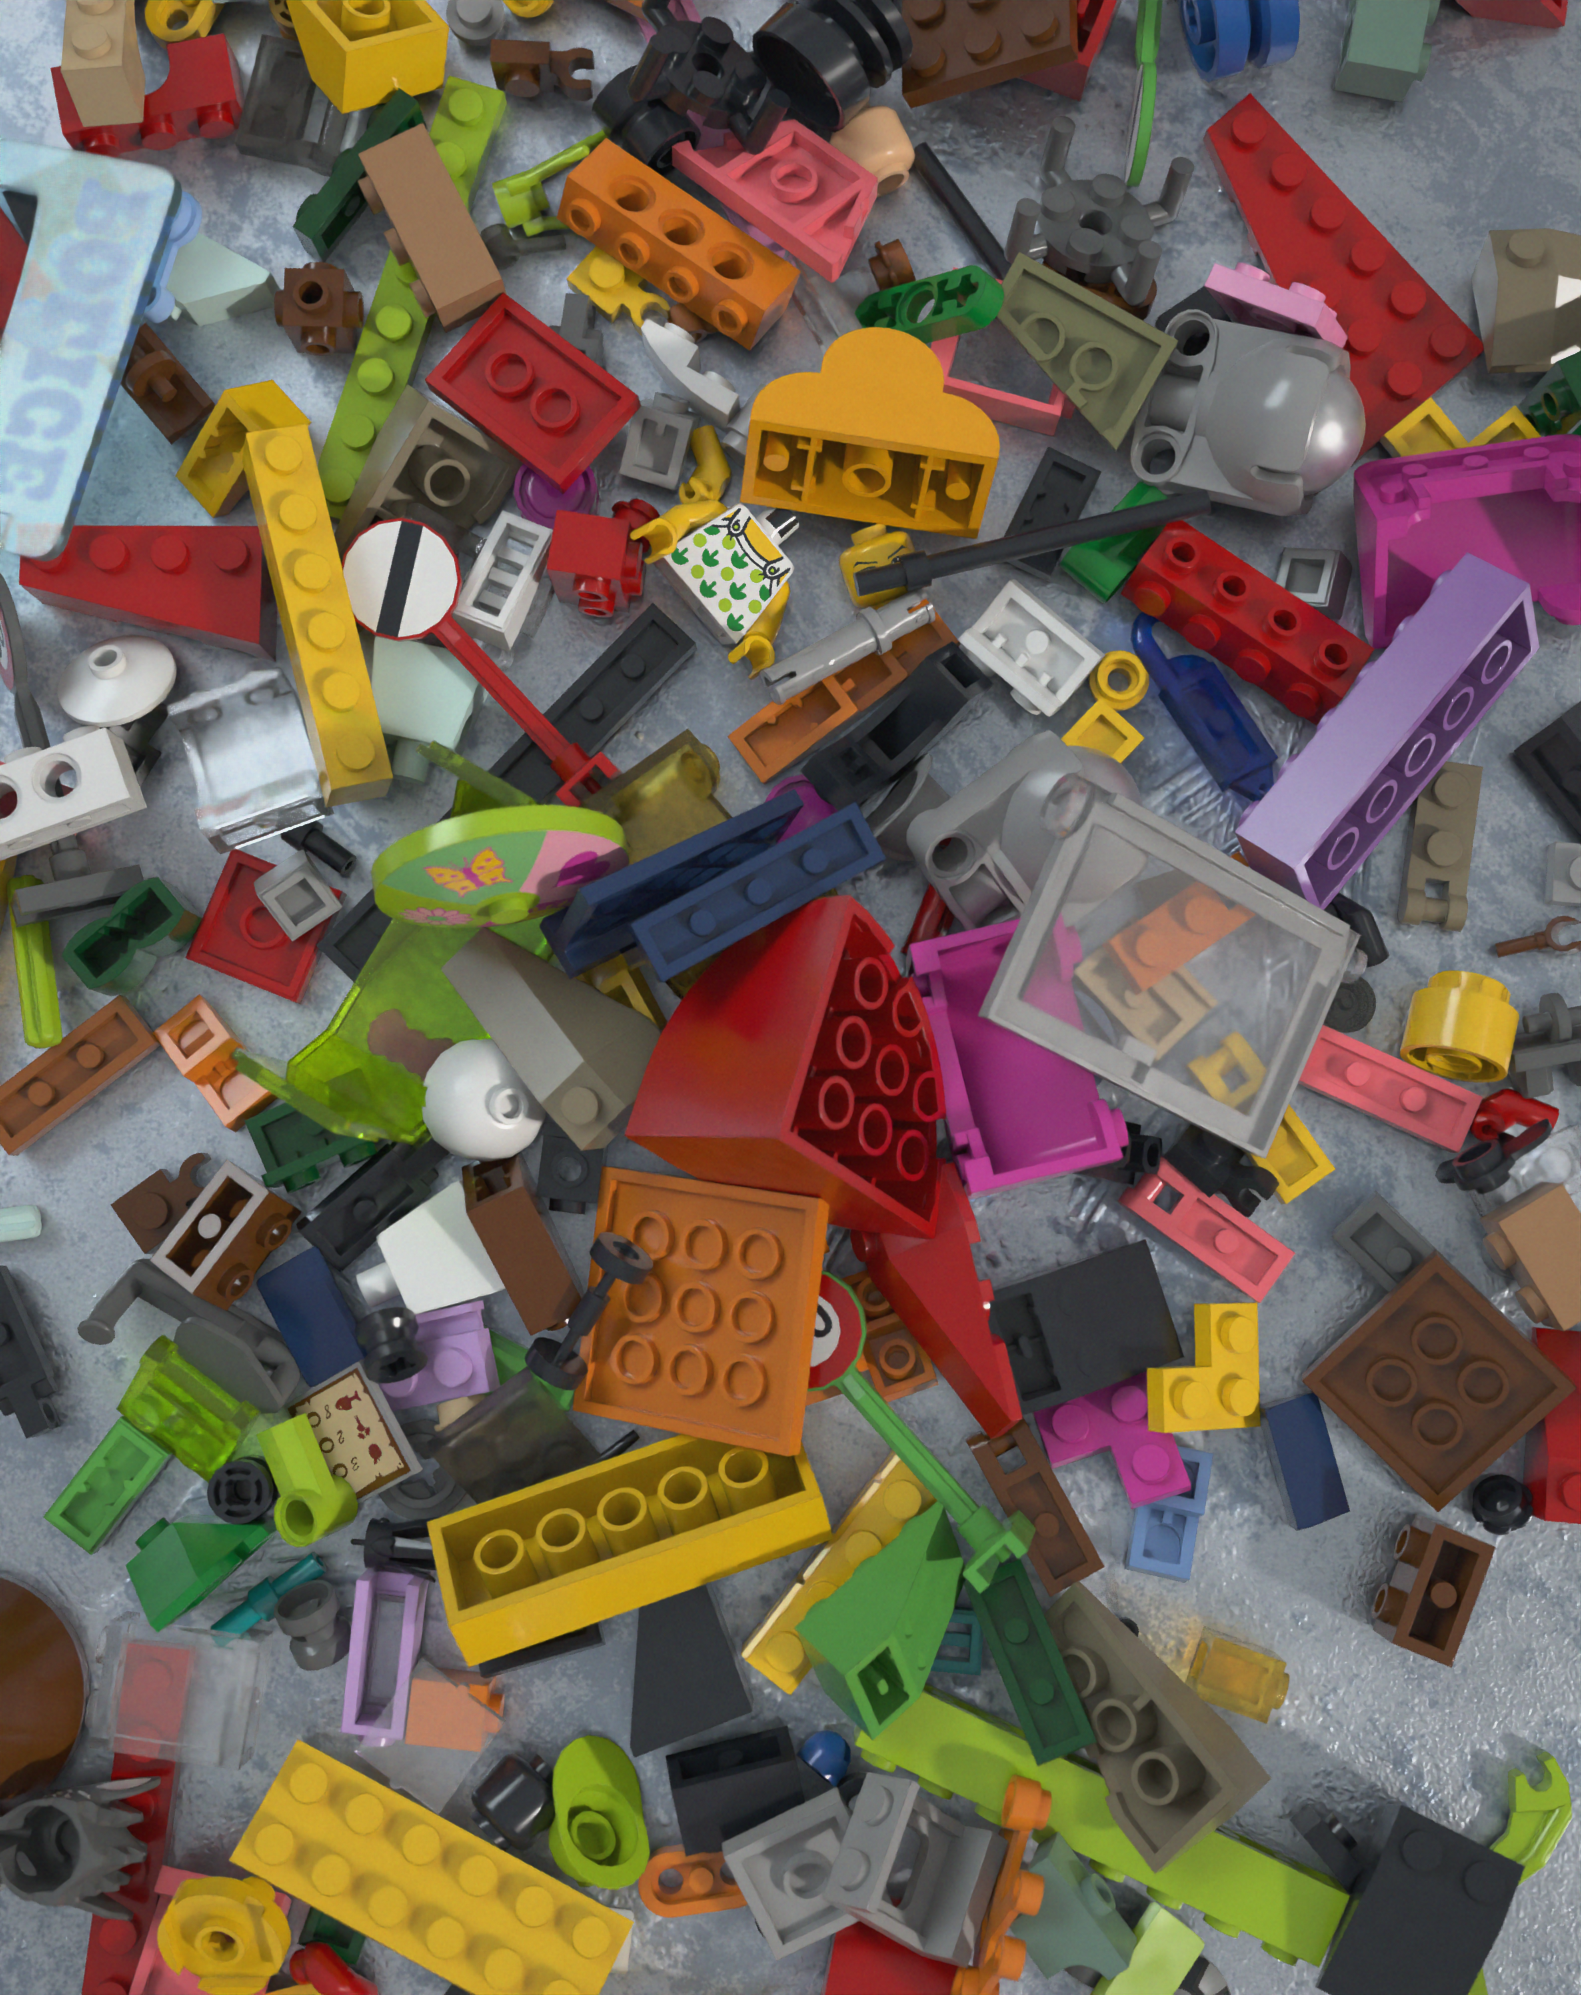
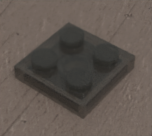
(512, 1441)

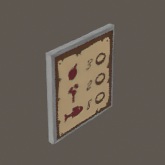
(357, 1432)

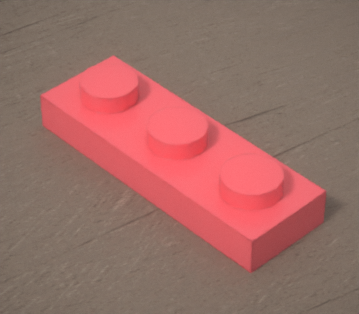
(1390, 1090)

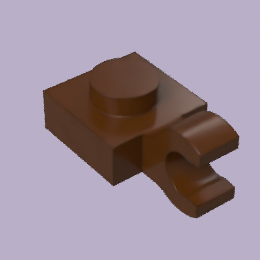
(533, 67)

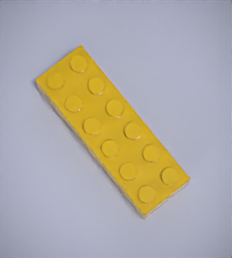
(618, 1539)
(425, 1885)

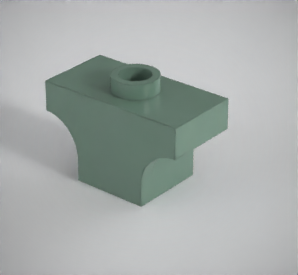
(1075, 1917)

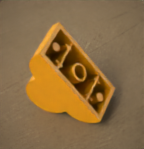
(872, 440)

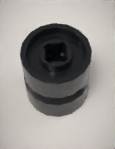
(643, 128)

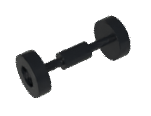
(557, 1361)

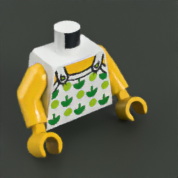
(727, 571)

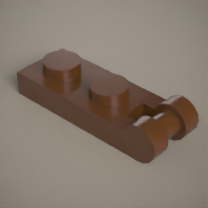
(1060, 1543)

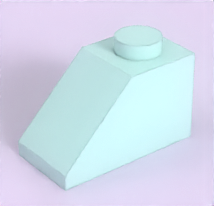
(217, 283)

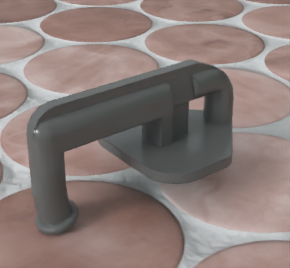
(213, 1340)

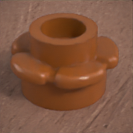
(891, 265)

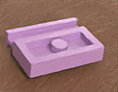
(458, 1359)

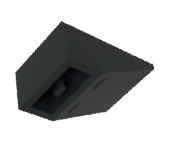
(1084, 1325)

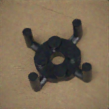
(707, 73)

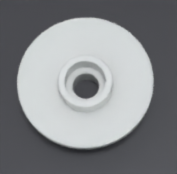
(117, 681)

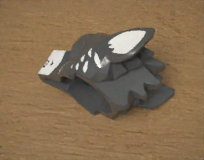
(74, 1845)

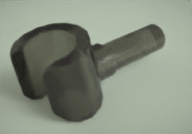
(507, 251)

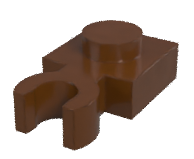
(160, 1202)

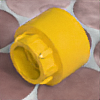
(1461, 1028)

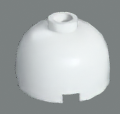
(480, 1103)

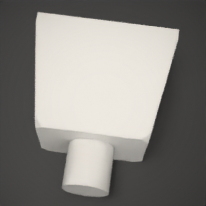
(431, 1258)

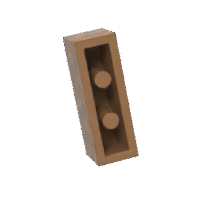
(430, 228)

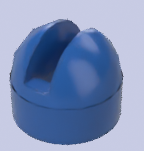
(826, 1755)

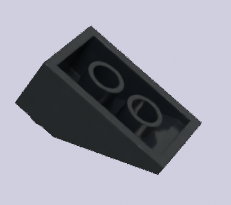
(1419, 1912)

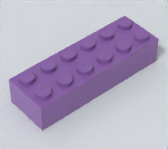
(1391, 731)

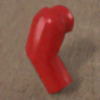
(1507, 1109)
(327, 1972)

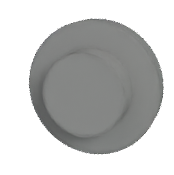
(475, 20)

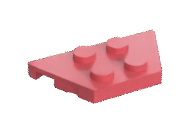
(793, 191)

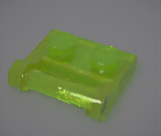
(186, 1410)

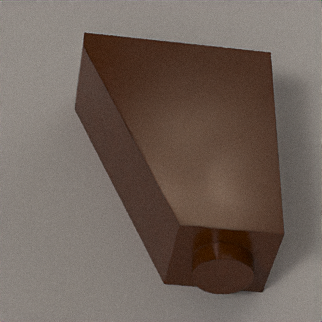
(522, 1241)

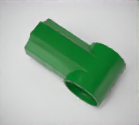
(1109, 562)

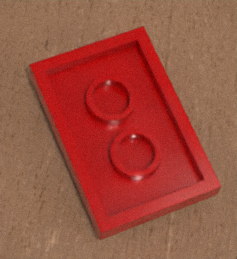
(533, 392)

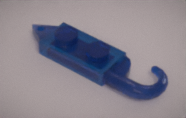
(1208, 715)

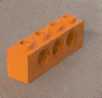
(677, 243)

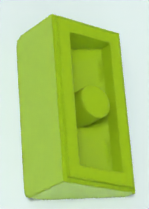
(1160, 1957)

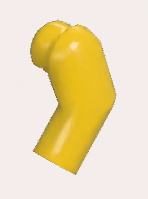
(712, 468)

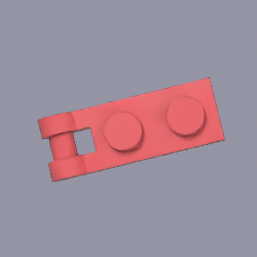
(1210, 1231)

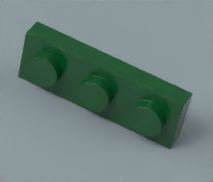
(332, 212)
(1030, 1665)

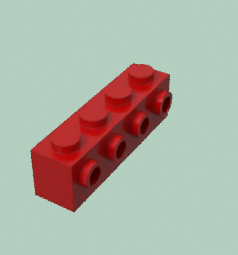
(1246, 621)

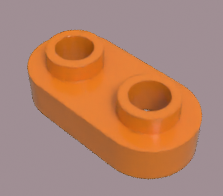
(702, 1888)

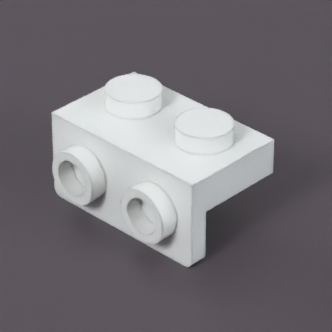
(1030, 650)

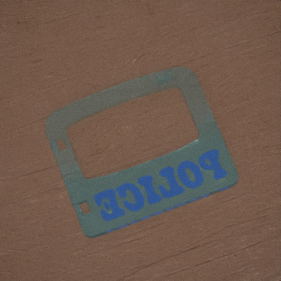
(71, 326)

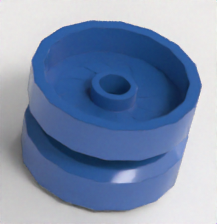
(1229, 32)

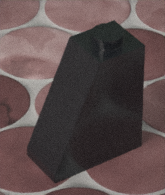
(684, 1671)

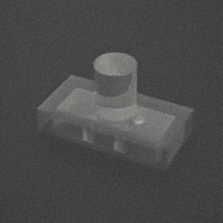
(829, 305)

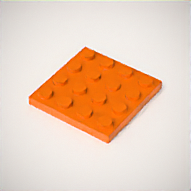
(722, 1320)

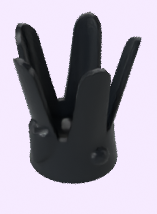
(390, 1546)

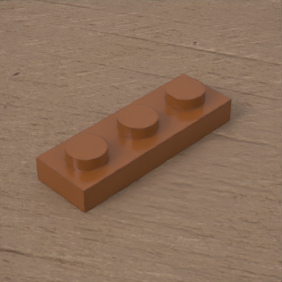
(72, 1073)

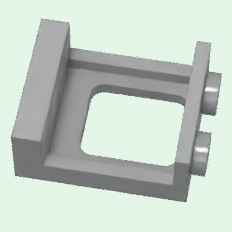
(947, 1883)

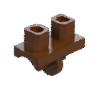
(164, 387)

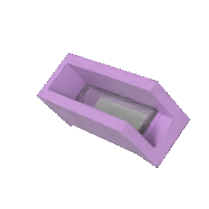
(382, 1643)

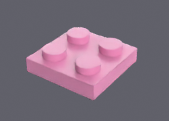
(1257, 303)

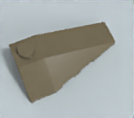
(1528, 298)
(430, 460)
(559, 1034)
(1159, 1746)

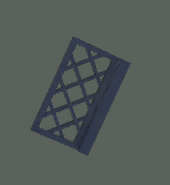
(754, 894)
(598, 917)

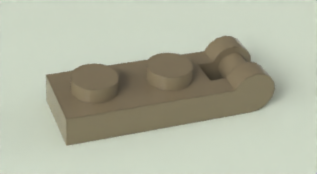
(1441, 847)

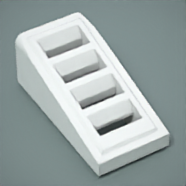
(503, 630)

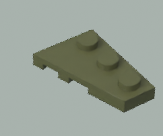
(1084, 345)

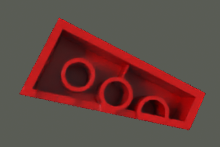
(167, 579)

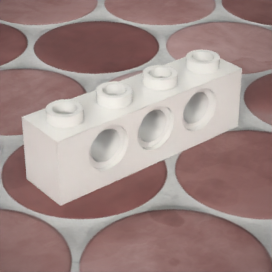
(102, 793)

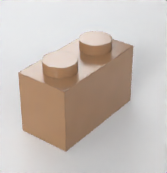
(1541, 1246)

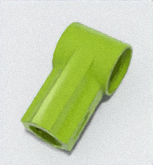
(311, 1498)

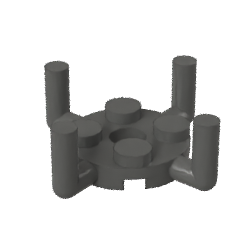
(1056, 224)

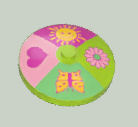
(496, 866)

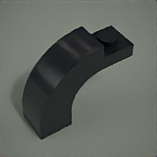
(899, 731)

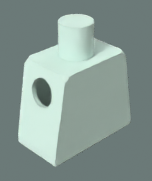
(422, 698)

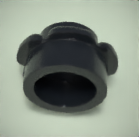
(1498, 1492)

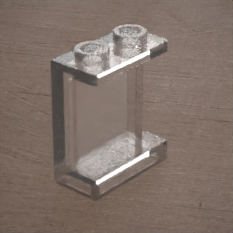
(249, 759)
(179, 1692)

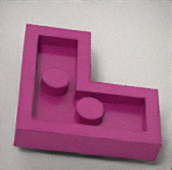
(1118, 1423)

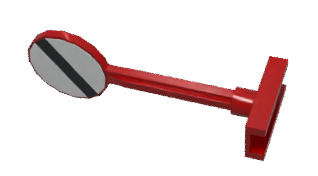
(406, 587)

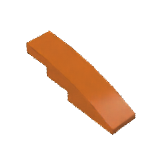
(792, 731)

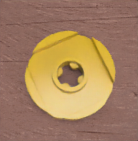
(230, 1906)

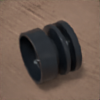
(832, 55)

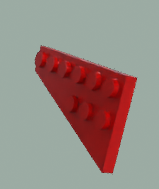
(1308, 232)

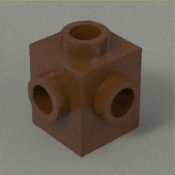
(319, 309)

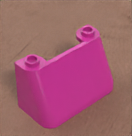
(1496, 501)
(1009, 1103)

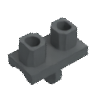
(1548, 1040)

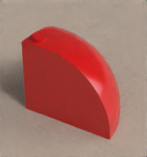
(804, 1073)

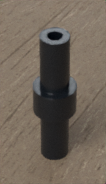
(312, 839)

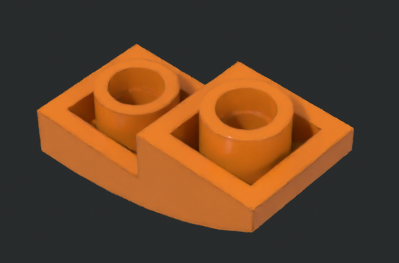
(890, 1350)

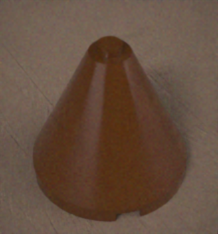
(40, 1692)

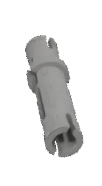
(869, 633)

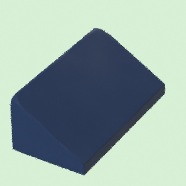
(311, 1316)
(1303, 1460)

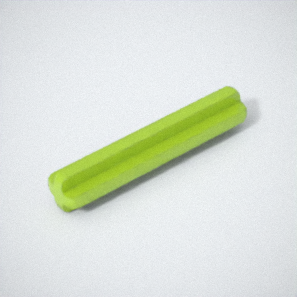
(35, 975)

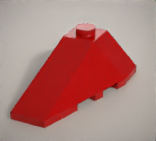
(946, 1305)

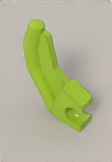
(1536, 1817)

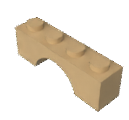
(103, 62)

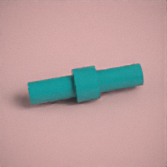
(267, 1593)

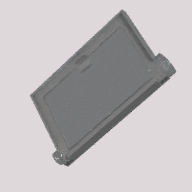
(1169, 967)

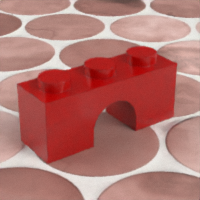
(196, 101)

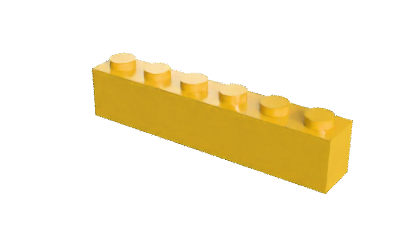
(316, 615)

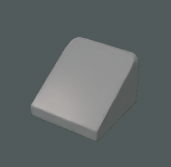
(1317, 578)
(296, 895)

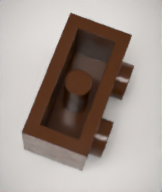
(226, 1236)
(1431, 1589)

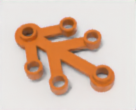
(1013, 1893)

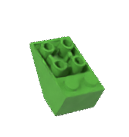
(886, 1623)

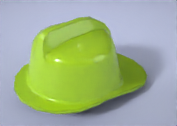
(599, 1815)

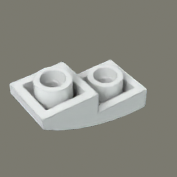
(678, 363)

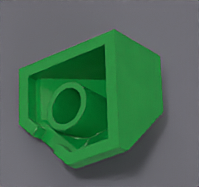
(190, 1560)

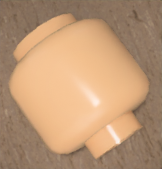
(879, 145)

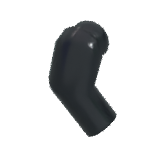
(1363, 923)

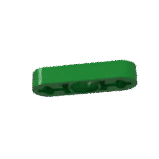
(948, 315)

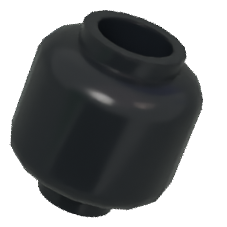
(515, 1802)

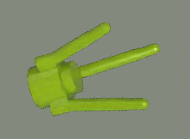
(524, 195)

